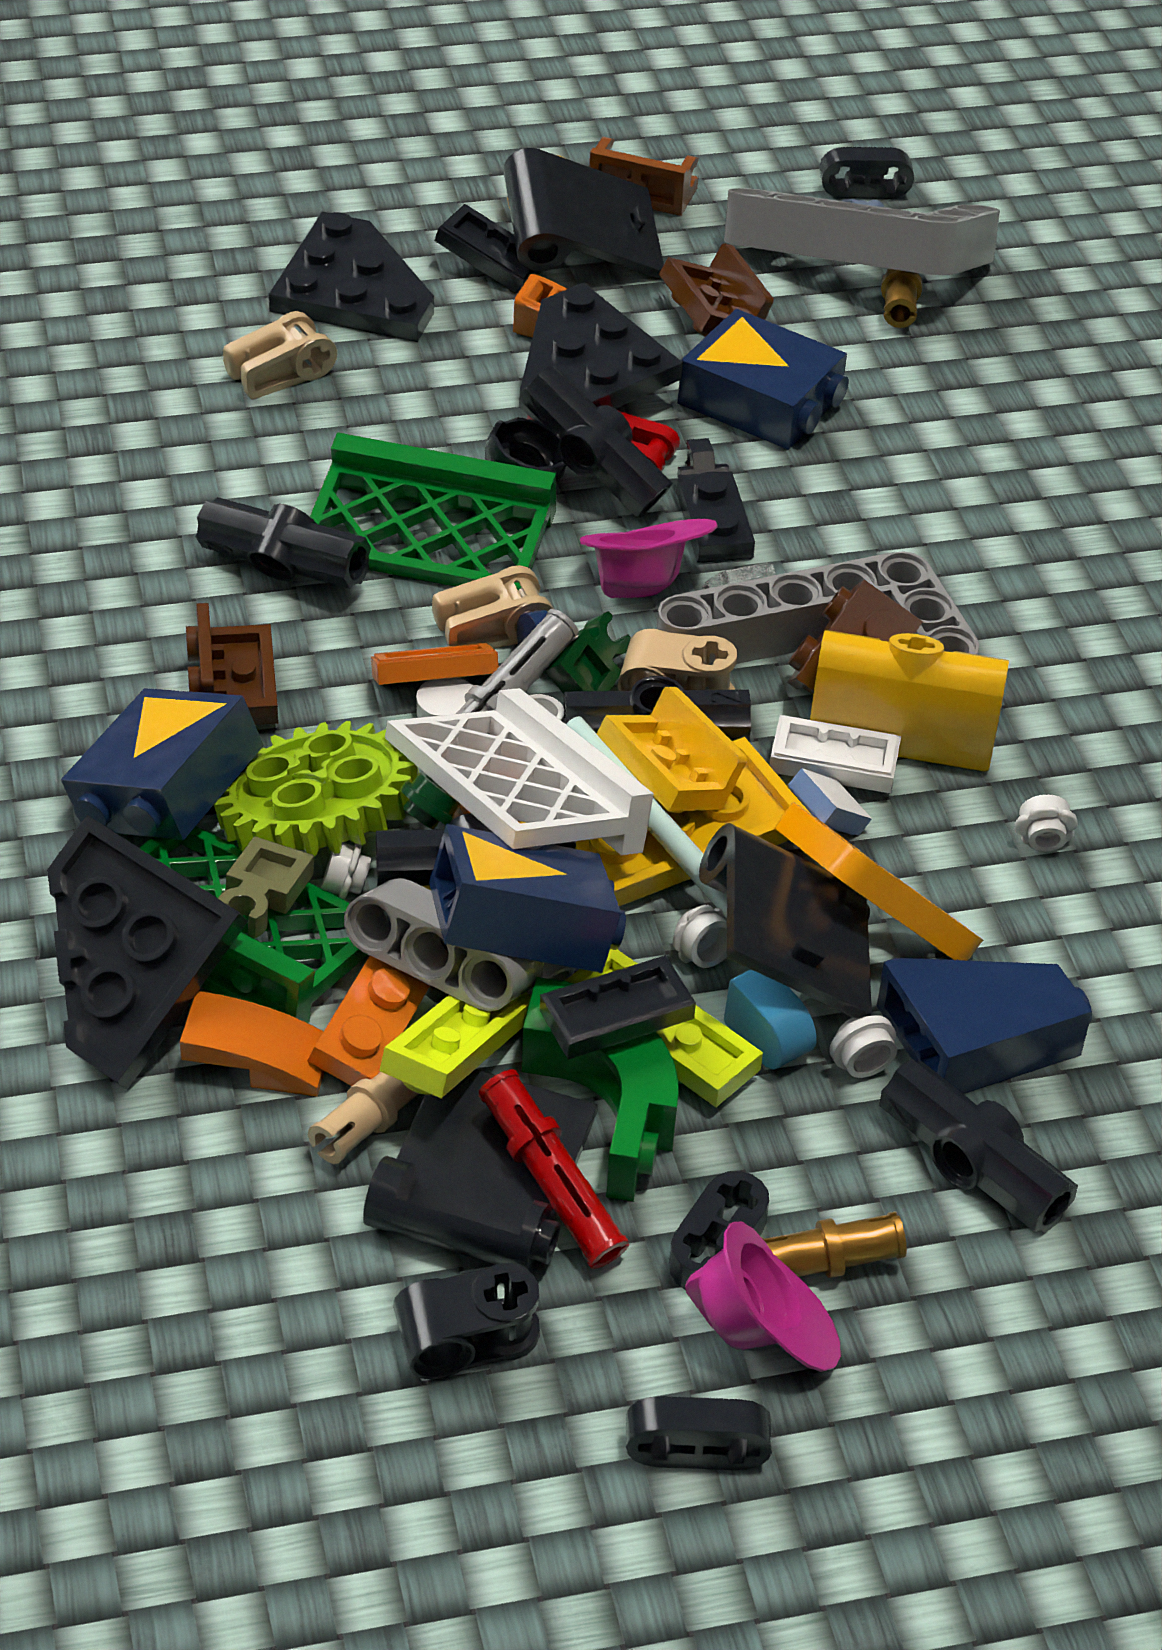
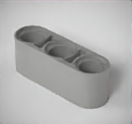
(415, 947)

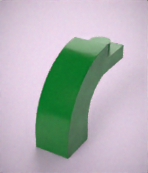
(632, 1078)

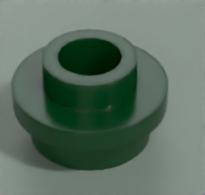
(429, 801)

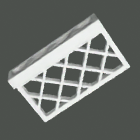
(527, 772)

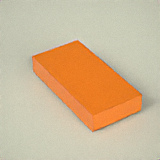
(434, 663)

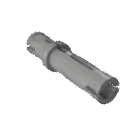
(525, 662)

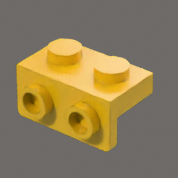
(676, 753)

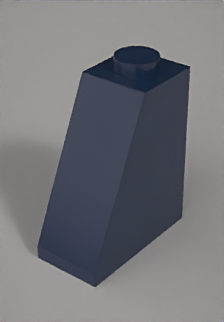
(983, 1017)

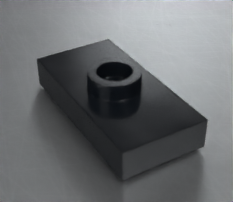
(484, 246)
(617, 1007)

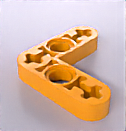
(877, 884)

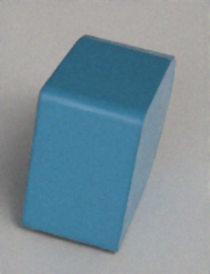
(769, 1018)

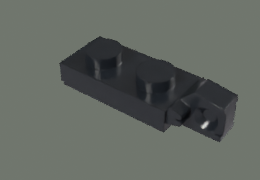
(711, 493)

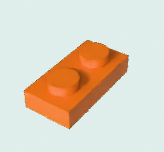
(367, 1021)

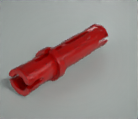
(537, 1144)

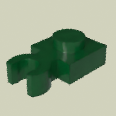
(588, 660)

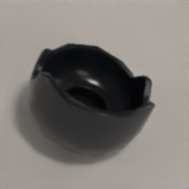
(525, 445)

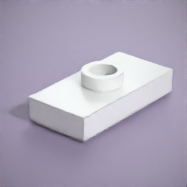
(837, 751)

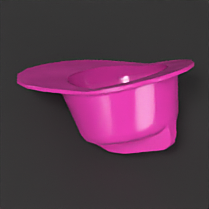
(643, 559)
(762, 1302)

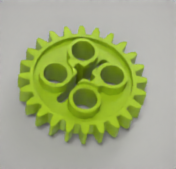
(317, 789)

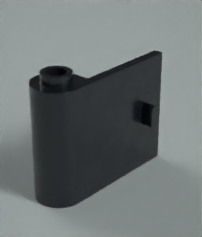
(572, 206)
(791, 920)
(462, 1186)

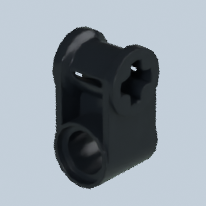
(463, 1323)

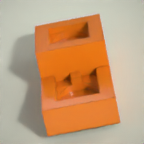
(252, 1038)

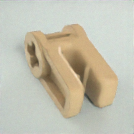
(277, 353)
(488, 607)

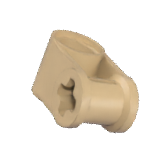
(679, 658)

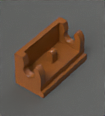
(668, 184)

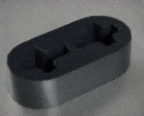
(866, 172)
(706, 1221)
(698, 1433)

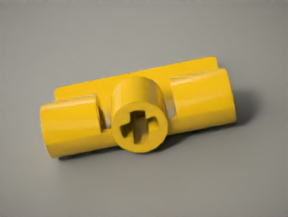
(912, 688)

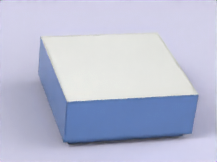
(829, 802)

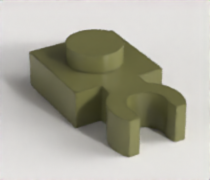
(266, 878)

